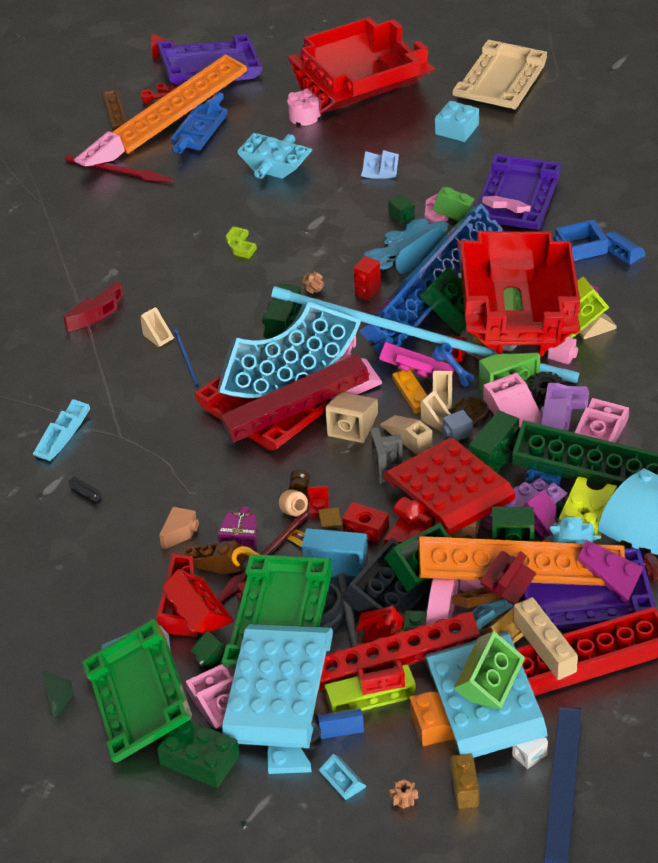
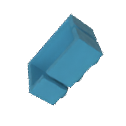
(345, 549)

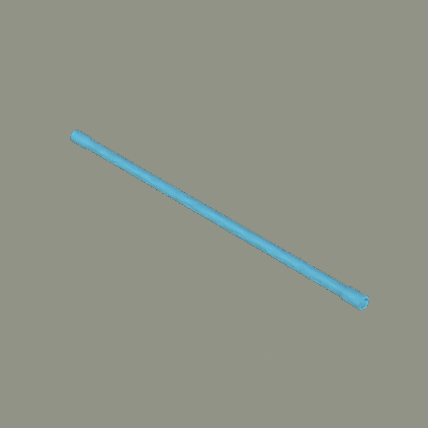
(287, 295)

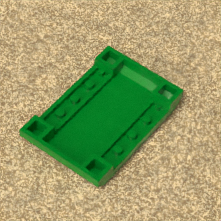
(280, 594)
(137, 690)

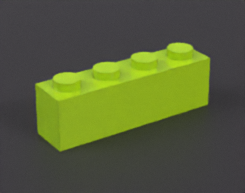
(348, 694)

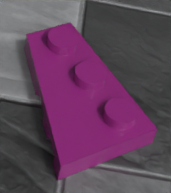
(613, 569)

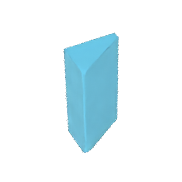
(341, 777)

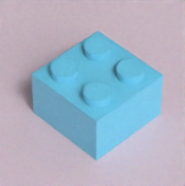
(457, 121)

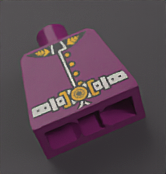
(239, 527)

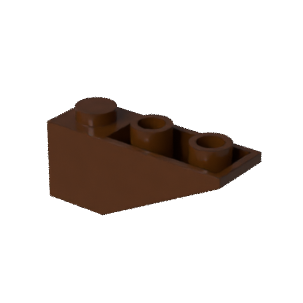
(216, 557)

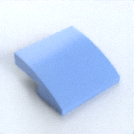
(380, 166)

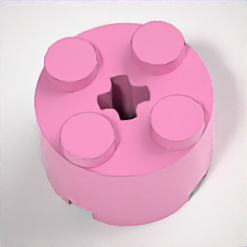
(303, 107)

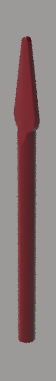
(147, 175)
(232, 586)

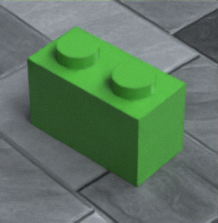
(453, 203)

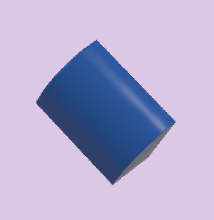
(624, 248)
(341, 723)

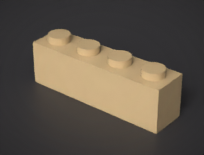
(545, 638)

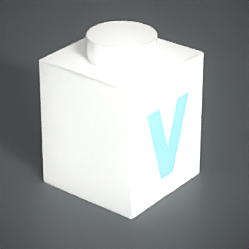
(531, 752)

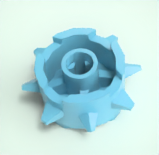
(572, 531)

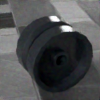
(333, 609)

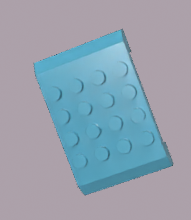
(276, 685)
(480, 727)

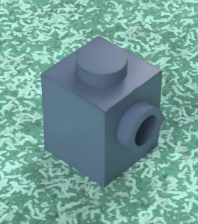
(457, 426)

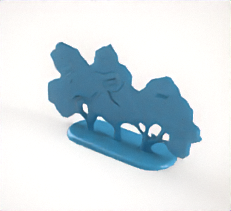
(410, 245)

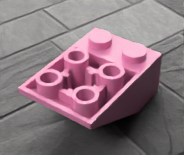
(512, 397)

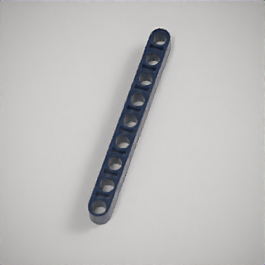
(563, 785)

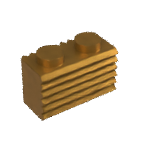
(465, 781)

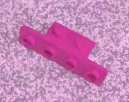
(412, 361)

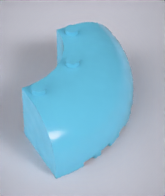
(308, 345)
(634, 512)

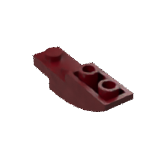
(93, 310)

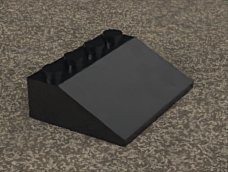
(380, 587)

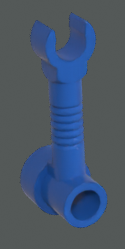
(444, 352)

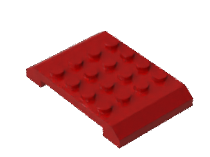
(269, 437)
(451, 484)

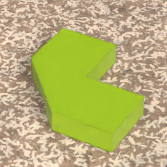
(239, 247)

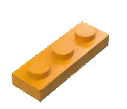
(410, 389)

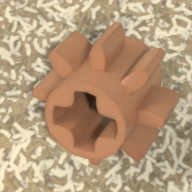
(312, 282)
(404, 793)

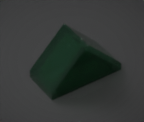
(58, 691)

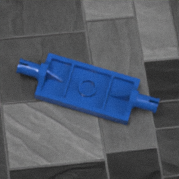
(199, 125)

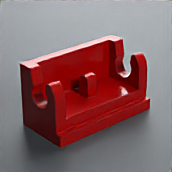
(379, 623)
(382, 679)

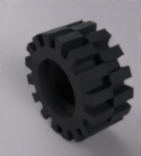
(541, 381)

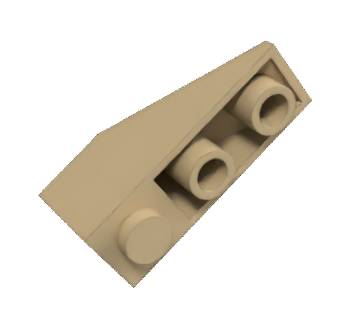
(413, 432)

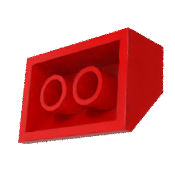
(196, 602)

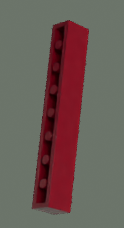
(295, 398)

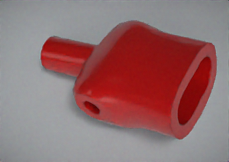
(411, 511)

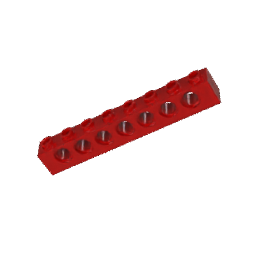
(401, 640)

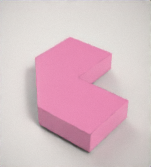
(501, 202)
(431, 215)

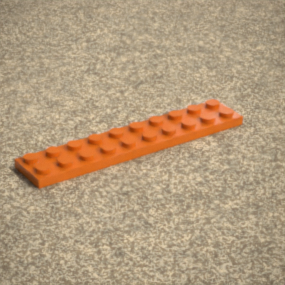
(179, 102)
(473, 557)

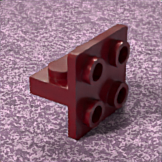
(508, 577)

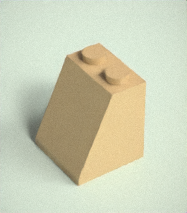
(351, 416)

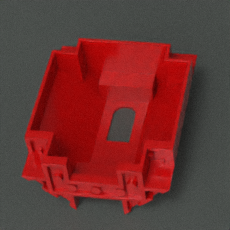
(358, 62)
(534, 266)

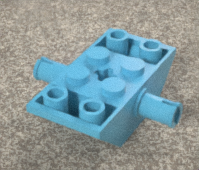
(272, 155)

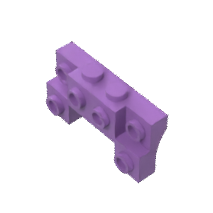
(560, 402)
(528, 491)

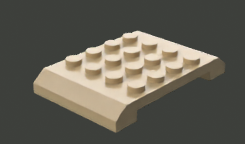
(502, 74)

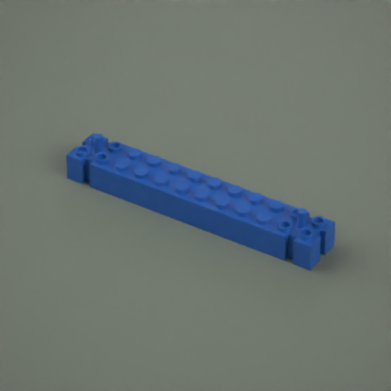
(405, 303)

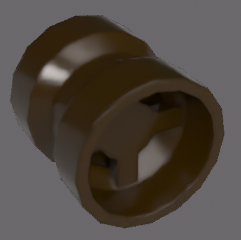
(299, 481)

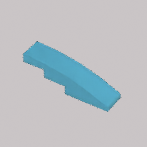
(62, 430)

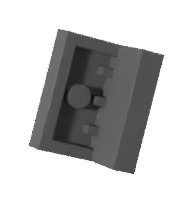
(386, 452)

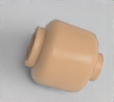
(293, 503)

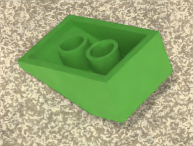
(503, 365)

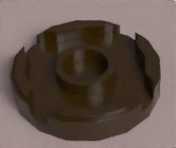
(474, 408)

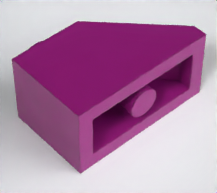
(543, 514)

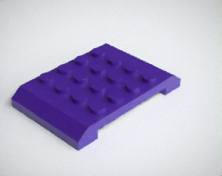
(187, 60)
(521, 180)
(586, 605)

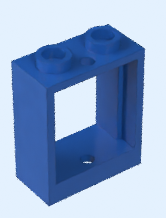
(583, 230)

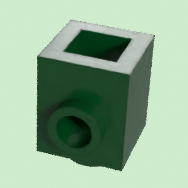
(401, 208)
(209, 650)

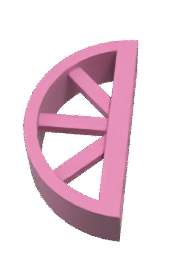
(440, 600)

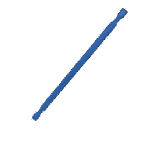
(186, 357)

